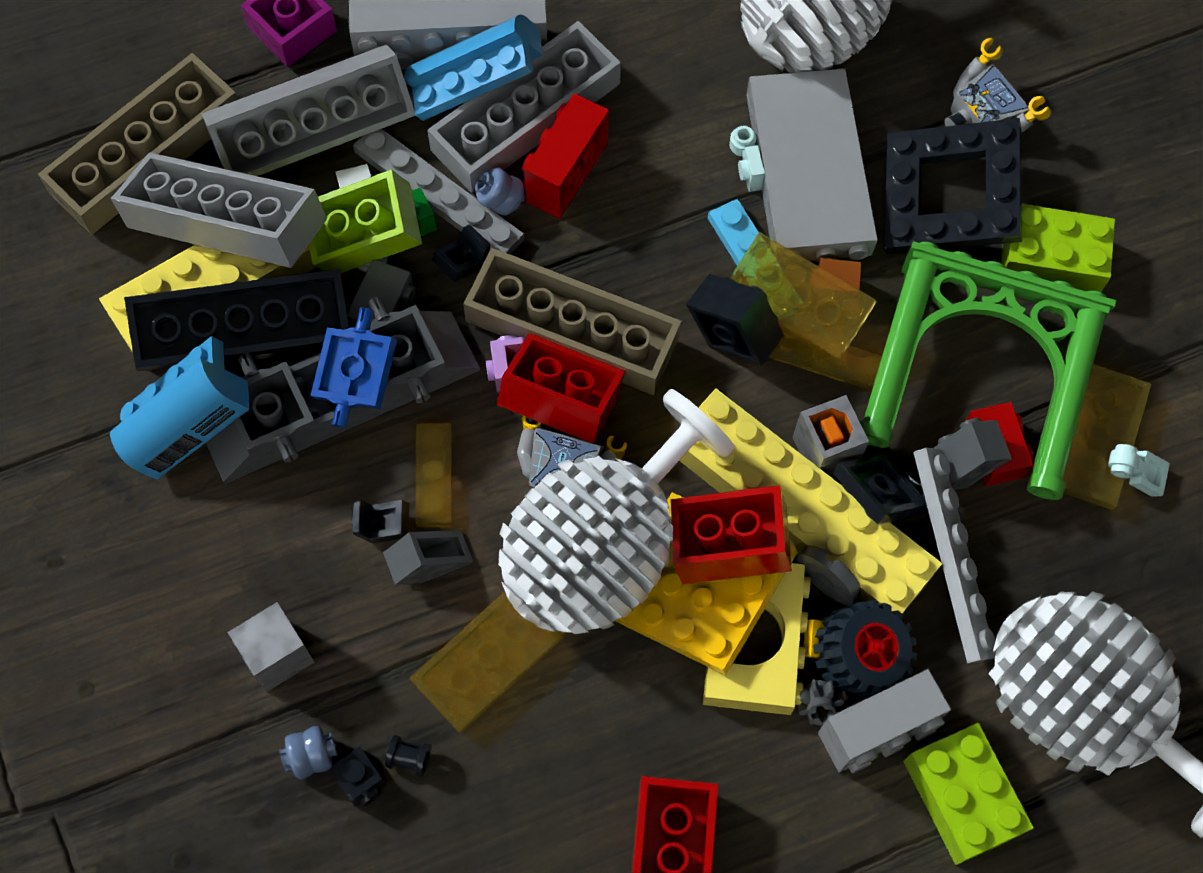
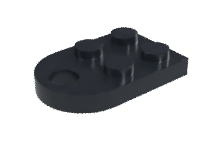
(884, 486)

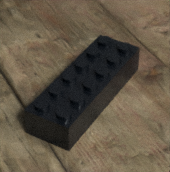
(244, 315)

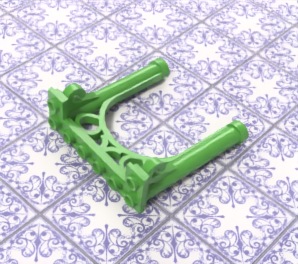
(1083, 318)

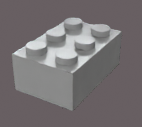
(884, 722)

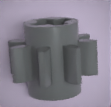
(820, 701)

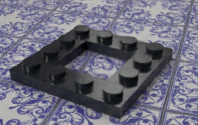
(996, 224)

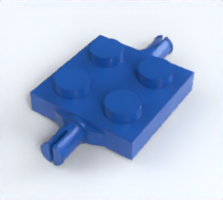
(353, 368)

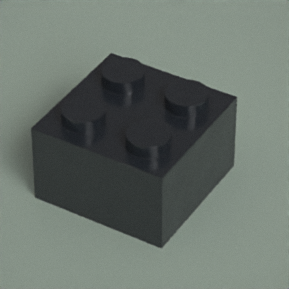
(735, 319)

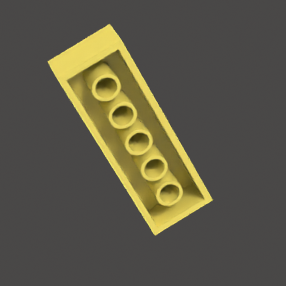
(194, 269)

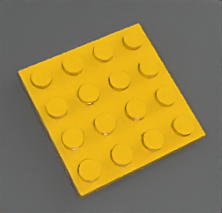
(703, 618)

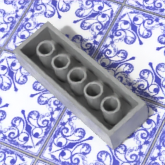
(428, 26)
(310, 113)
(511, 118)
(220, 209)

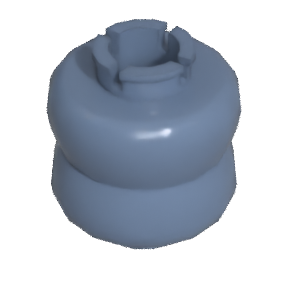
(500, 191)
(308, 752)

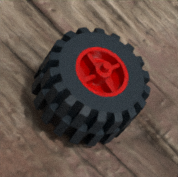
(865, 648)

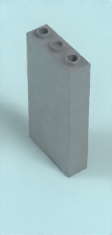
(812, 164)

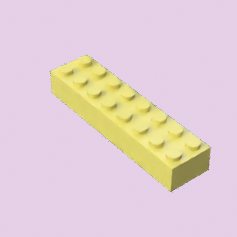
(818, 507)

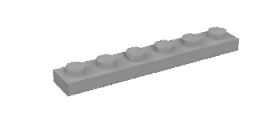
(442, 194)
(954, 554)

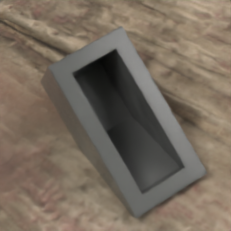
(426, 556)

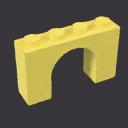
(774, 683)

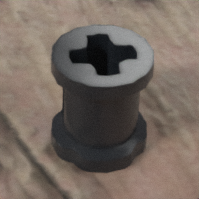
(408, 755)

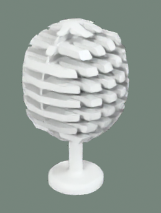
(811, 32)
(598, 532)
(1091, 686)

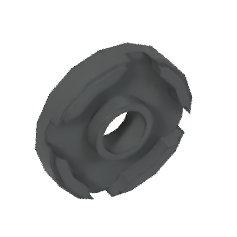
(831, 578)

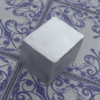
(830, 434)
(270, 647)

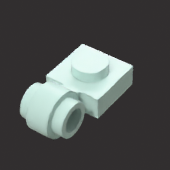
(750, 168)
(1143, 468)

